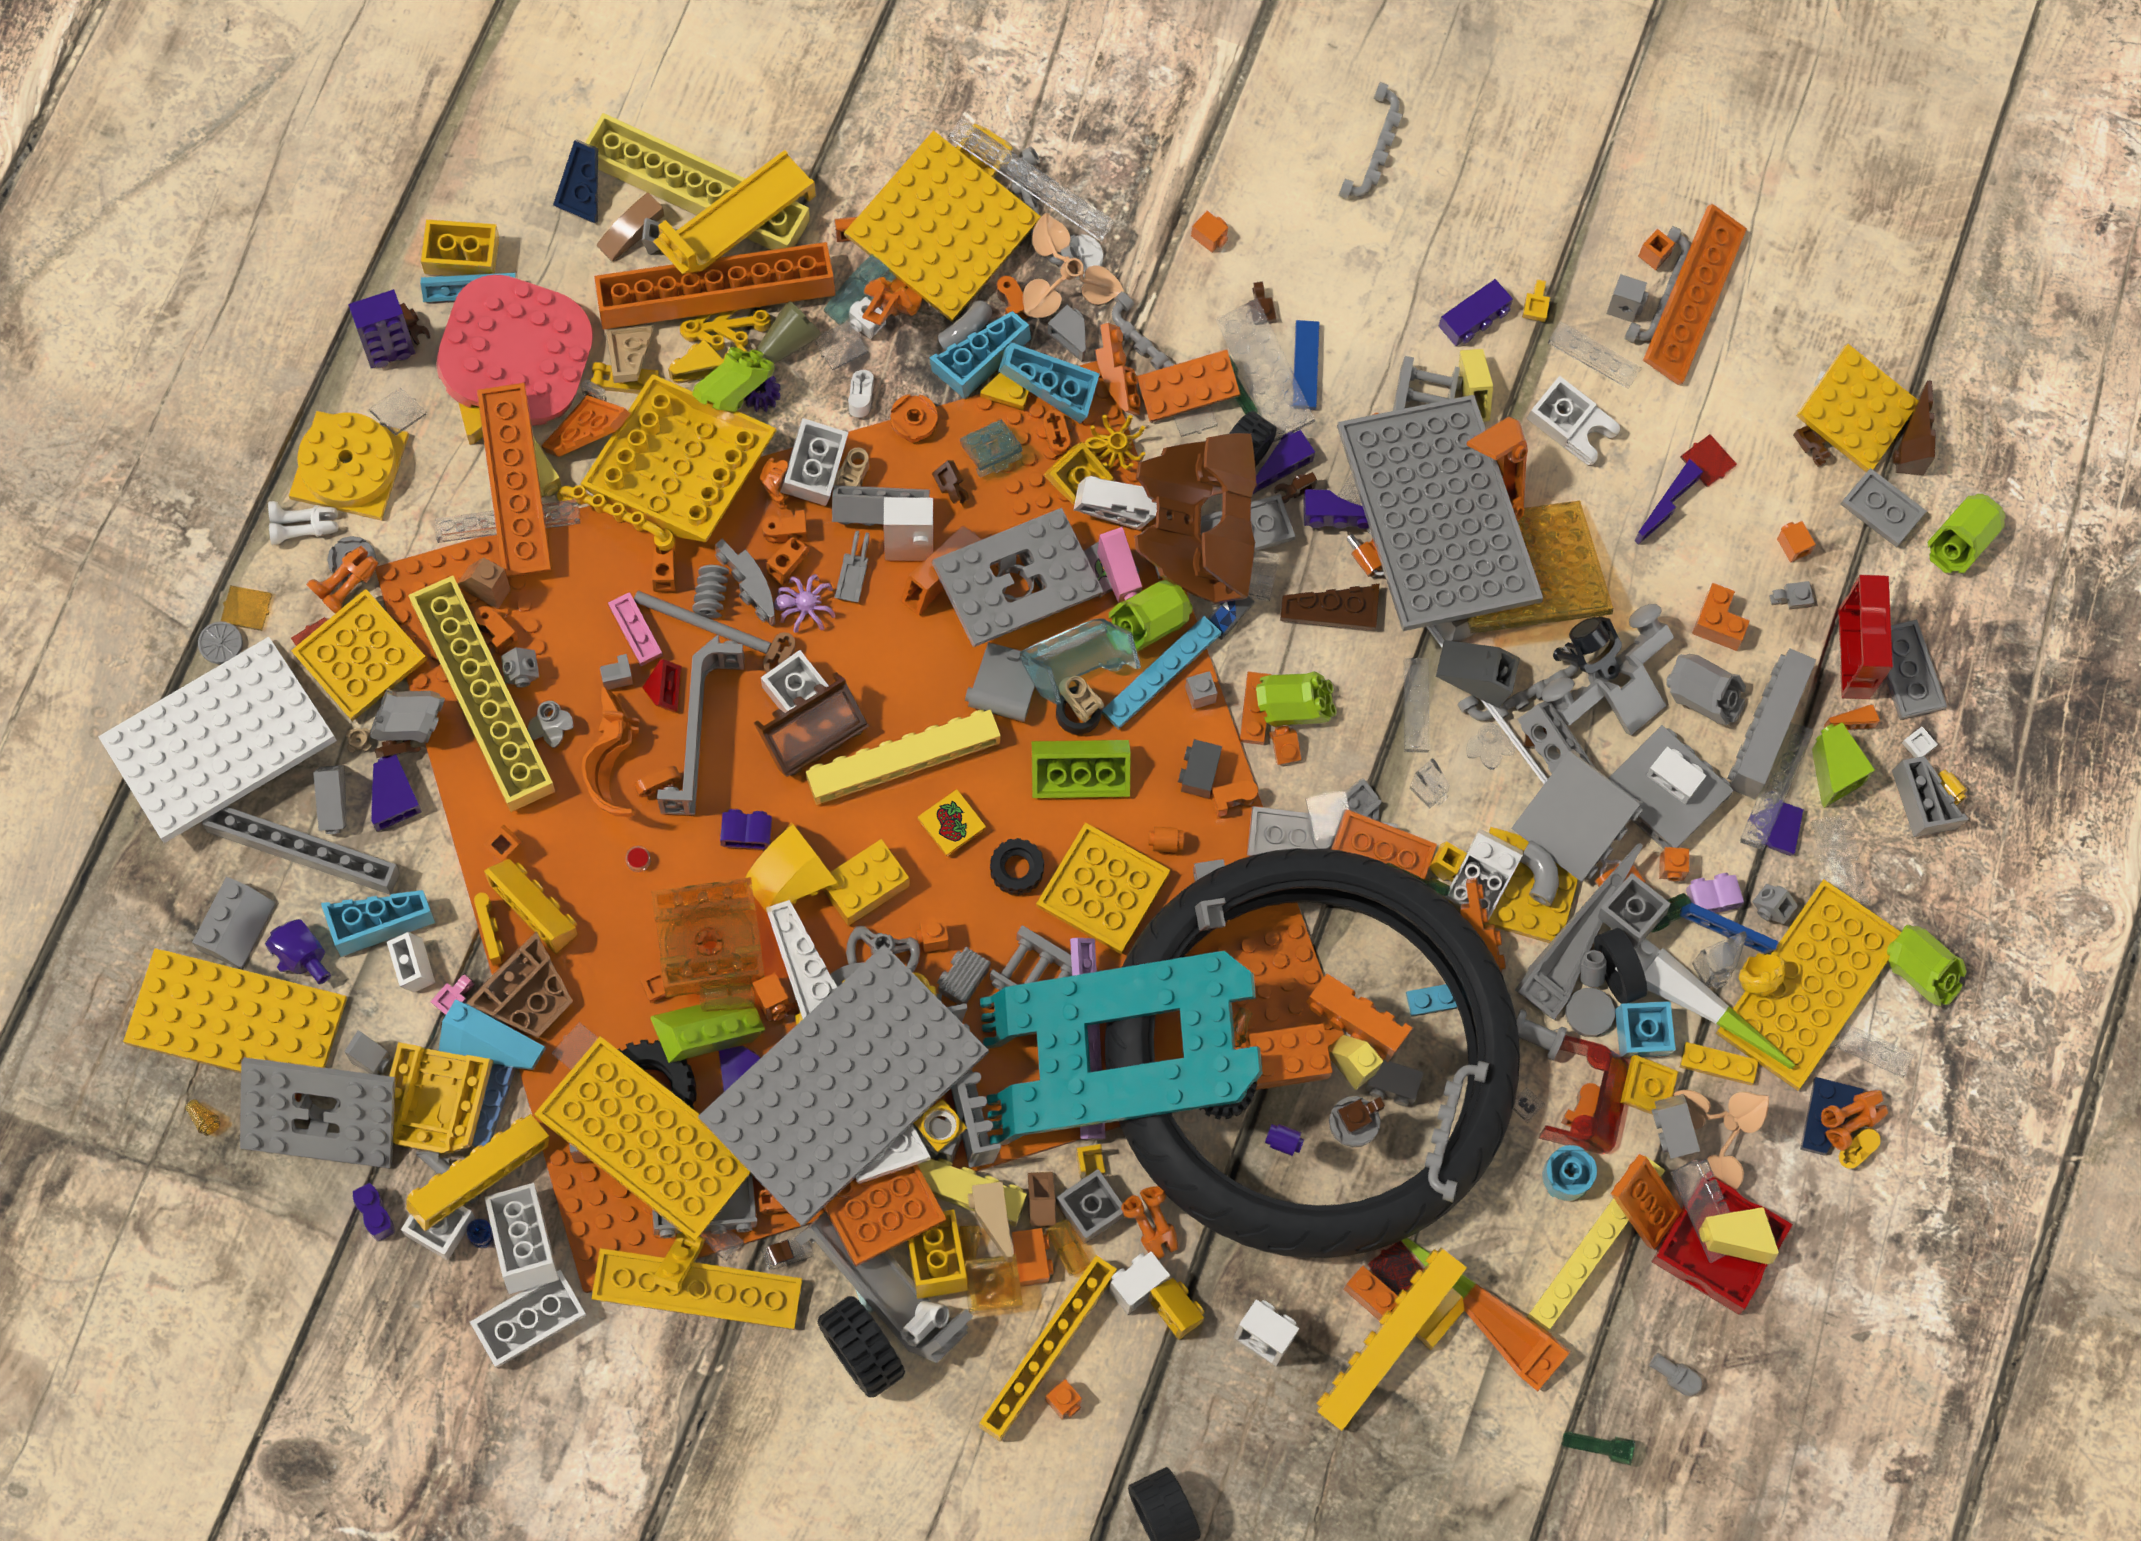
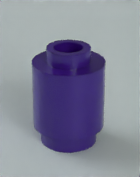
(1284, 1139)

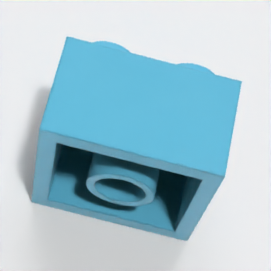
(1645, 1029)

